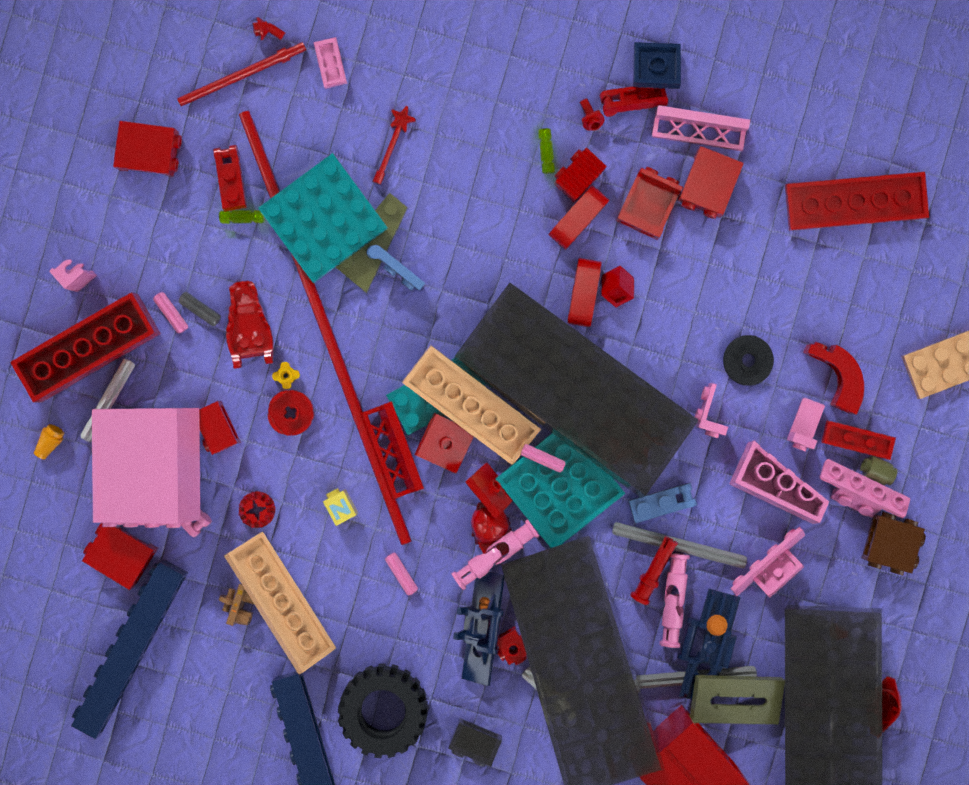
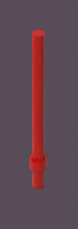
(282, 55)

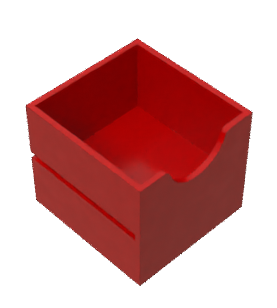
(691, 755)

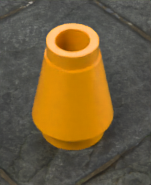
(49, 439)

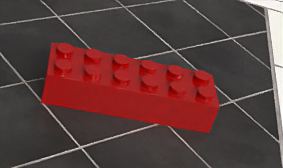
(85, 347)

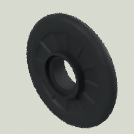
(758, 349)

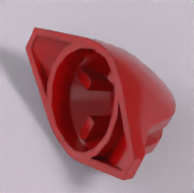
(891, 702)

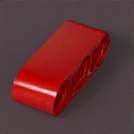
(578, 217)
(584, 292)

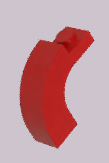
(848, 373)

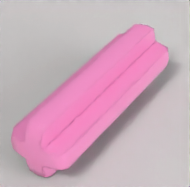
(170, 312)
(543, 458)
(401, 574)

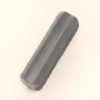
(199, 309)

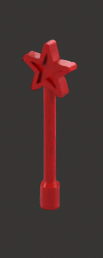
(400, 122)

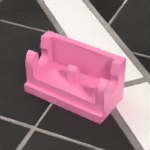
(72, 279)

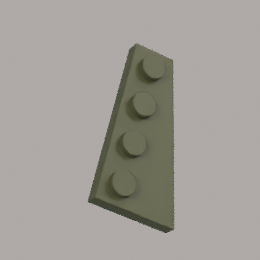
(359, 266)

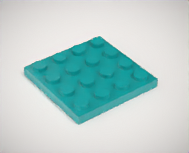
(323, 218)
(559, 501)

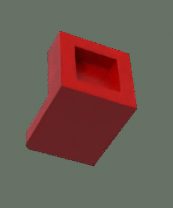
(617, 286)

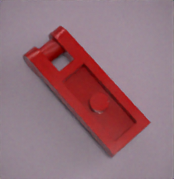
(632, 99)
(230, 178)

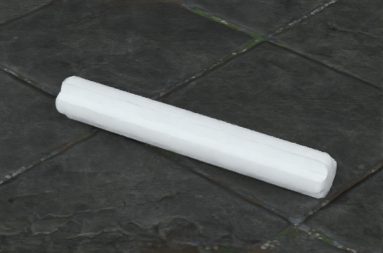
(110, 394)

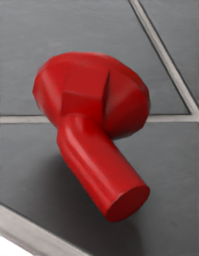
(262, 28)
(593, 119)

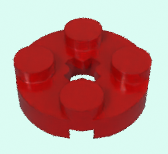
(292, 399)

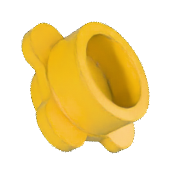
(292, 375)

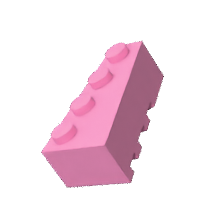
(772, 482)

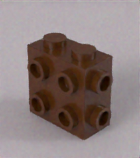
(893, 544)

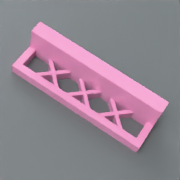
(700, 119)

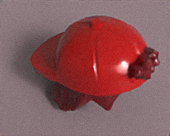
(488, 529)

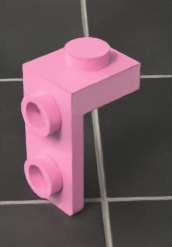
(805, 424)
(712, 429)

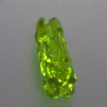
(546, 151)
(241, 216)

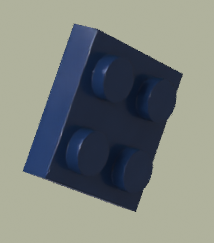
(657, 65)

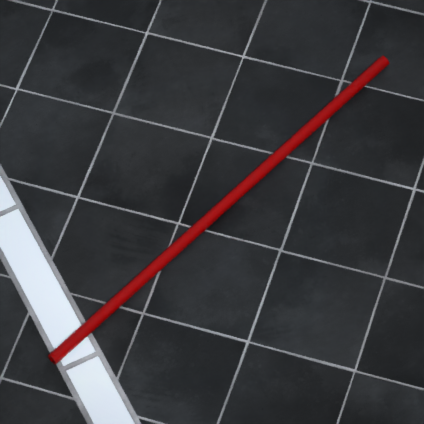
(328, 337)

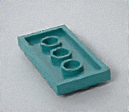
(412, 409)

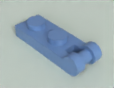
(394, 267)
(661, 503)

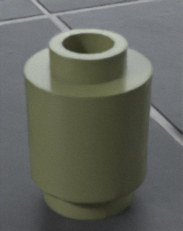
(879, 470)

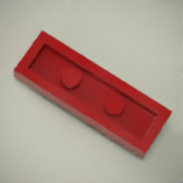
(858, 440)

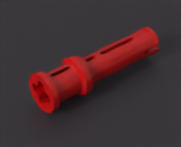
(649, 580)

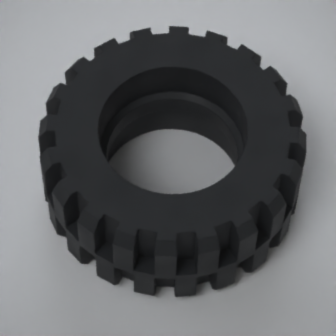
(372, 739)

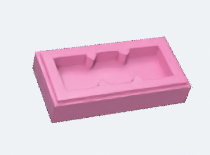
(330, 63)

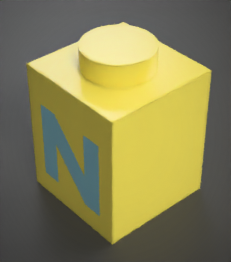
(340, 506)

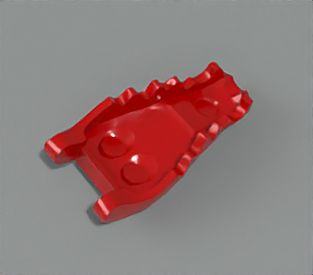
(247, 328)

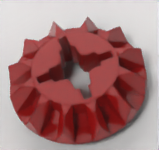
(262, 500)

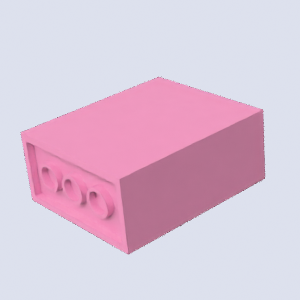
(146, 467)

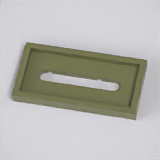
(737, 686)

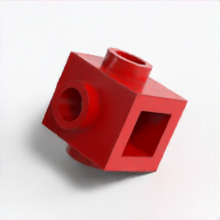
(508, 639)

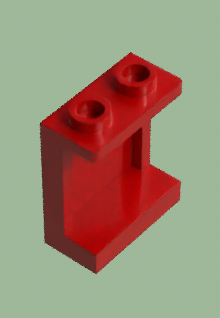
(147, 148)
(710, 183)
(649, 202)
(119, 555)

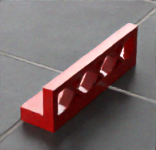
(399, 447)

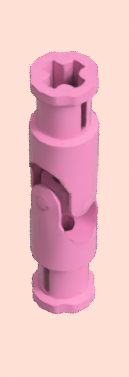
(481, 564)
(673, 611)

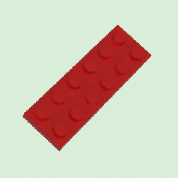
(857, 201)

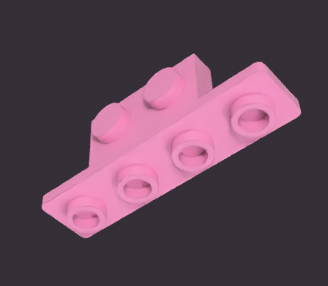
(861, 492)
(774, 569)

